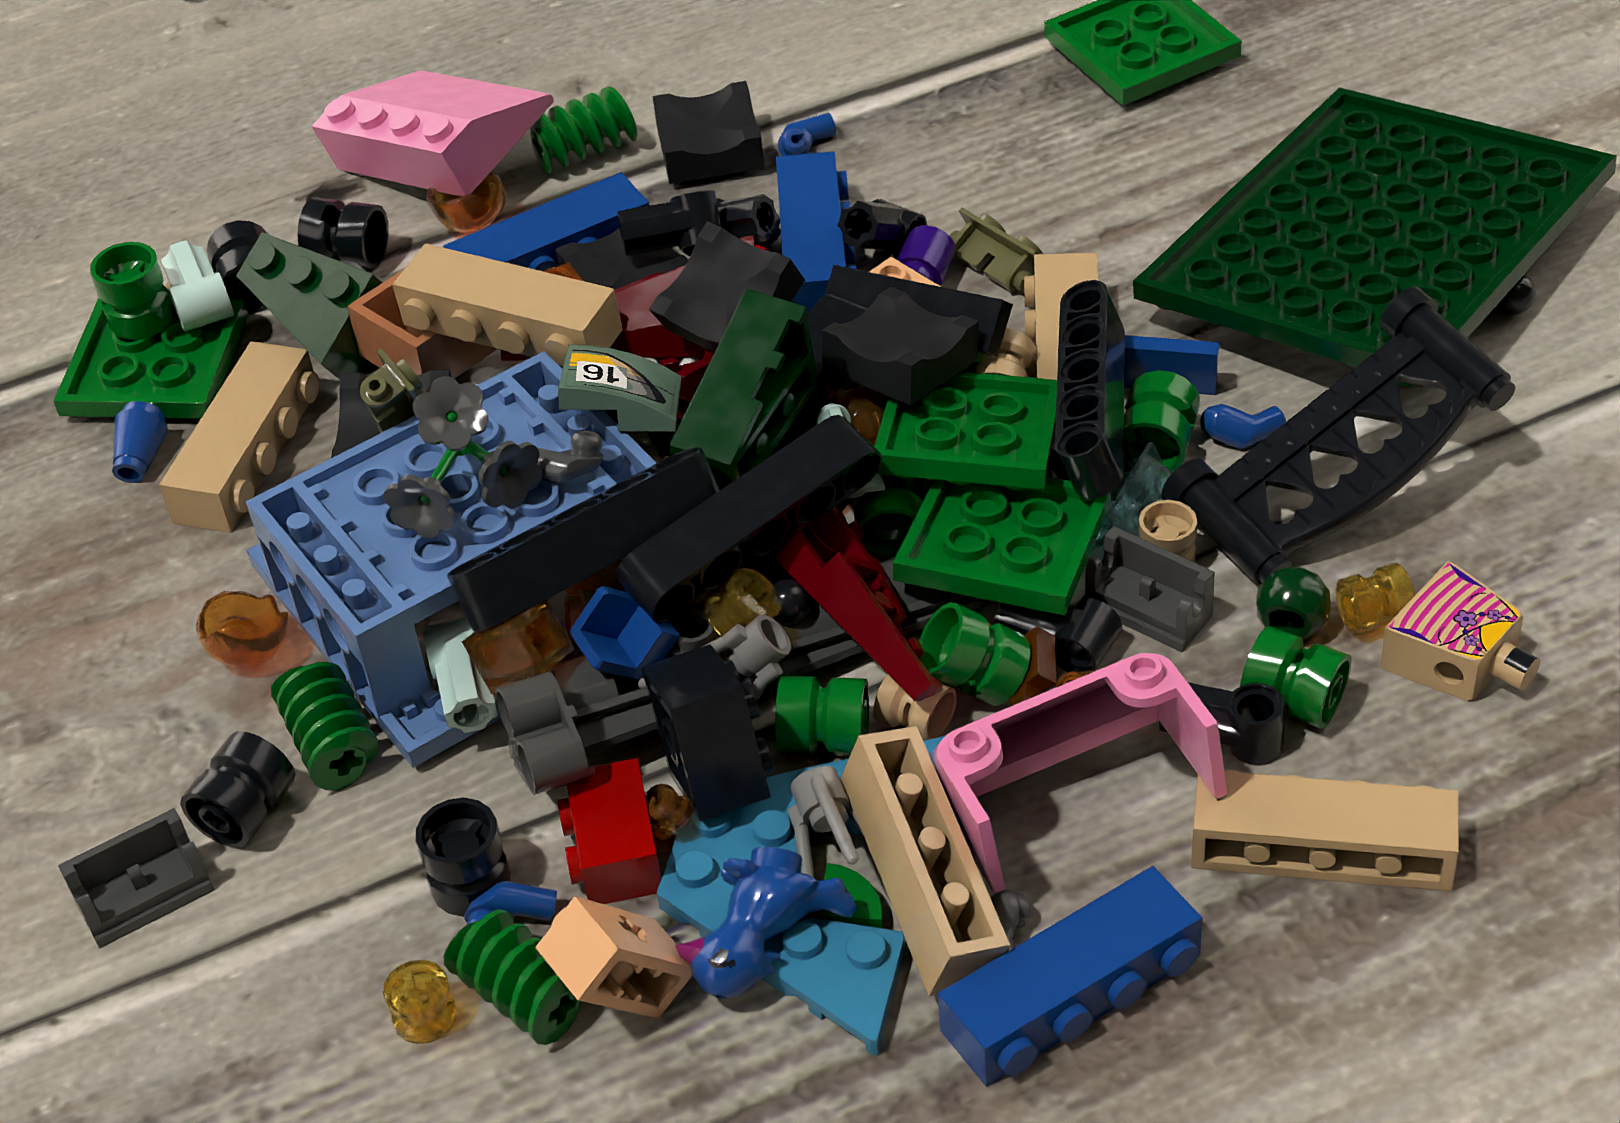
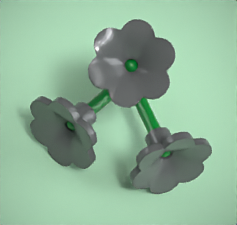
(451, 417)

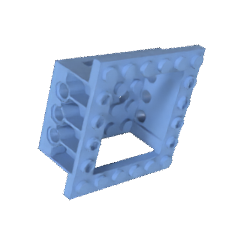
(365, 581)

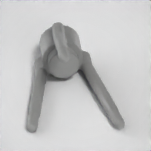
(754, 650)
(826, 807)

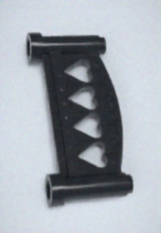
(1421, 352)

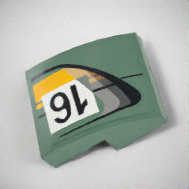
(620, 381)

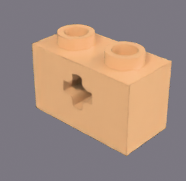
(614, 958)

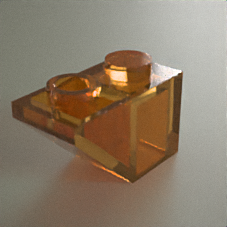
(519, 647)

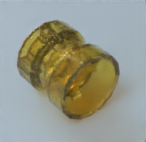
(1373, 599)

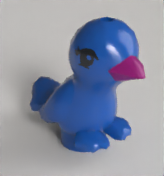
(765, 901)

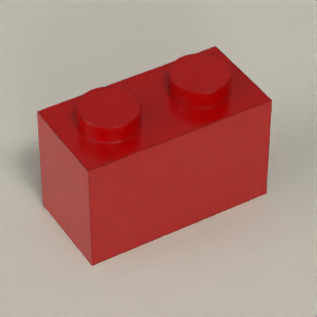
(612, 834)

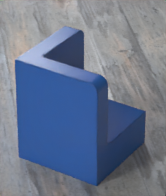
(620, 635)

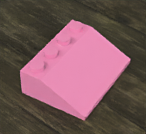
(428, 129)

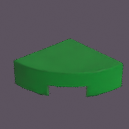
(865, 897)

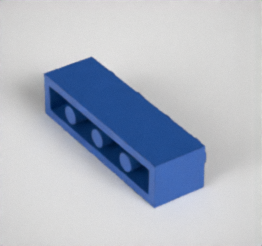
(809, 219)
(535, 234)
(1070, 976)

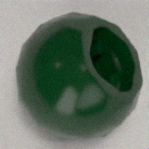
(1294, 601)

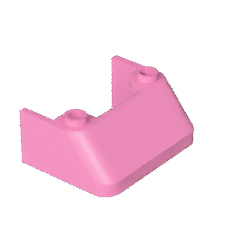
(1067, 724)

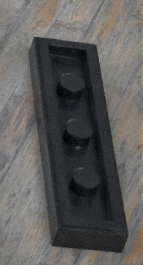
(864, 287)

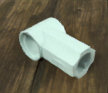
(194, 288)
(462, 690)

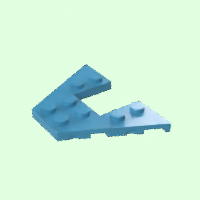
(828, 964)

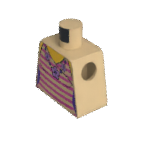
(1458, 637)

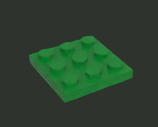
(1141, 43)
(169, 370)
(973, 432)
(1002, 542)

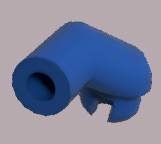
(800, 135)
(1240, 428)
(515, 899)

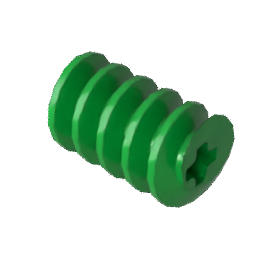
(582, 125)
(325, 723)
(512, 974)

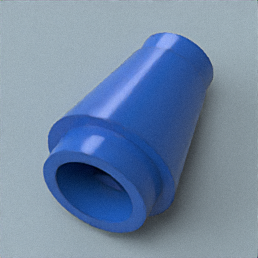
(137, 438)

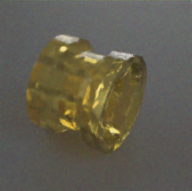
(742, 601)
(417, 1019)

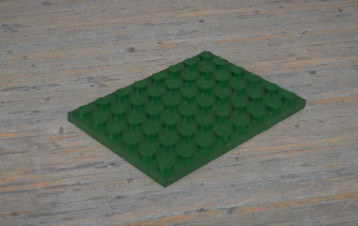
(1364, 208)

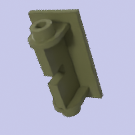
(987, 239)
(391, 392)

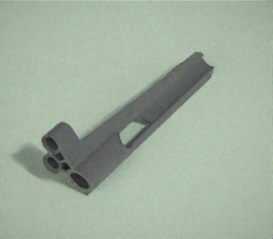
(581, 710)

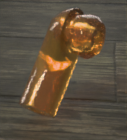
(667, 811)

